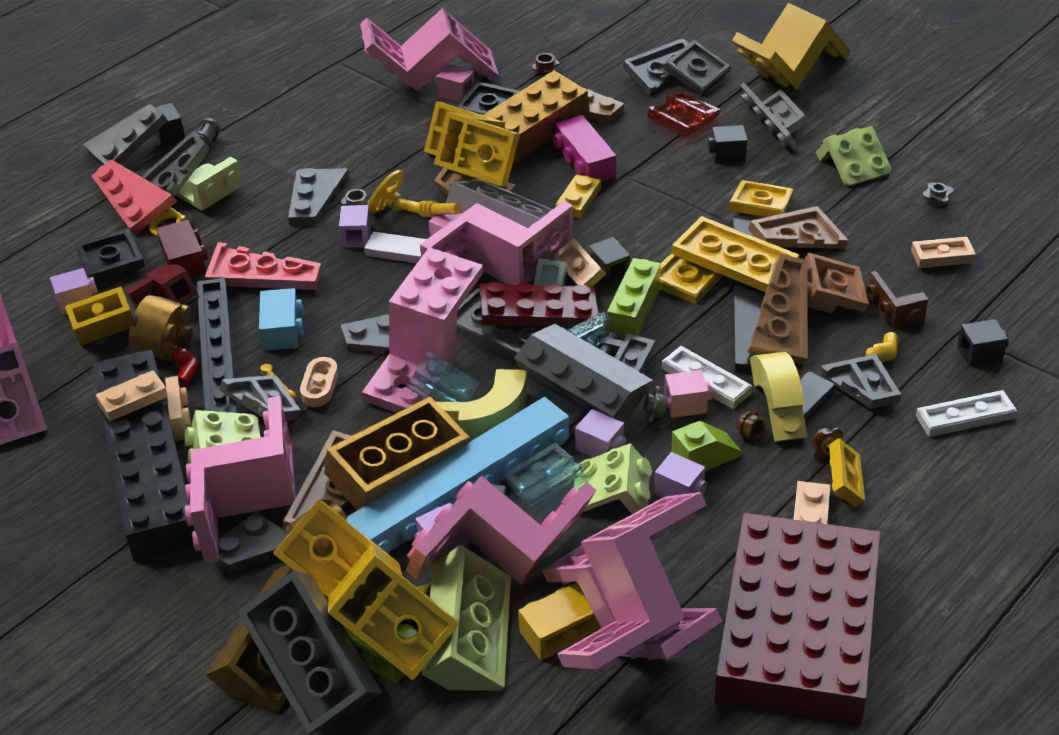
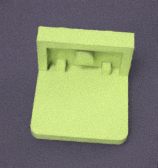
(856, 155)
(211, 183)
(219, 428)
(617, 475)

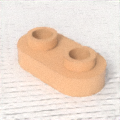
(319, 382)

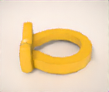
(170, 213)

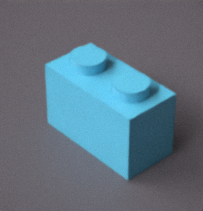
(279, 319)

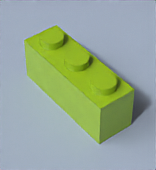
(634, 298)

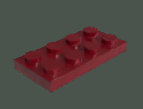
(536, 304)

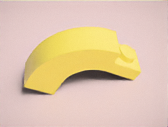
(783, 392)
(501, 403)

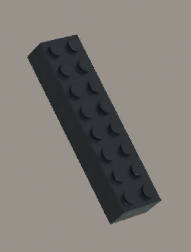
(145, 465)

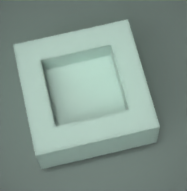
(550, 272)

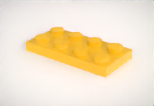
(729, 252)

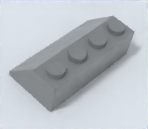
(497, 199)

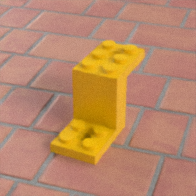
(791, 46)
(471, 144)
(367, 589)

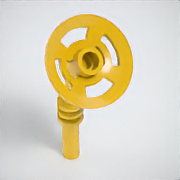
(388, 195)

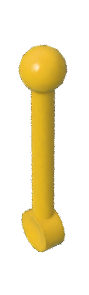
(267, 369)

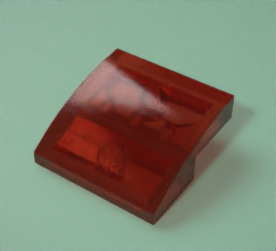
(683, 113)

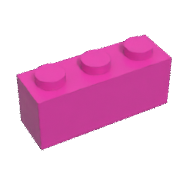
(584, 148)

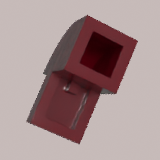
(166, 282)

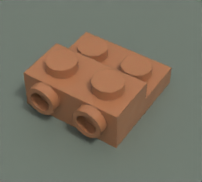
(834, 284)

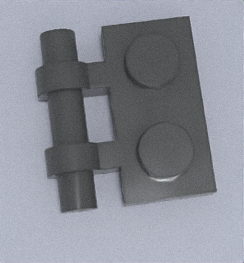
(633, 351)

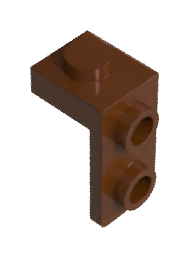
(896, 311)

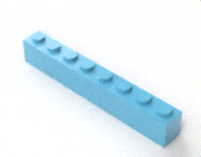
(392, 516)

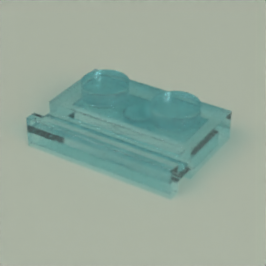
(442, 381)
(543, 474)

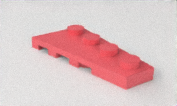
(132, 196)
(262, 271)

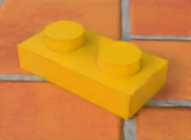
(580, 194)
(846, 473)

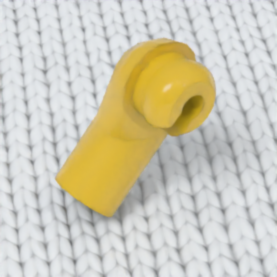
(887, 350)

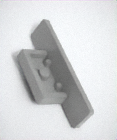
(779, 112)

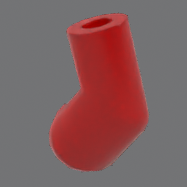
(187, 364)

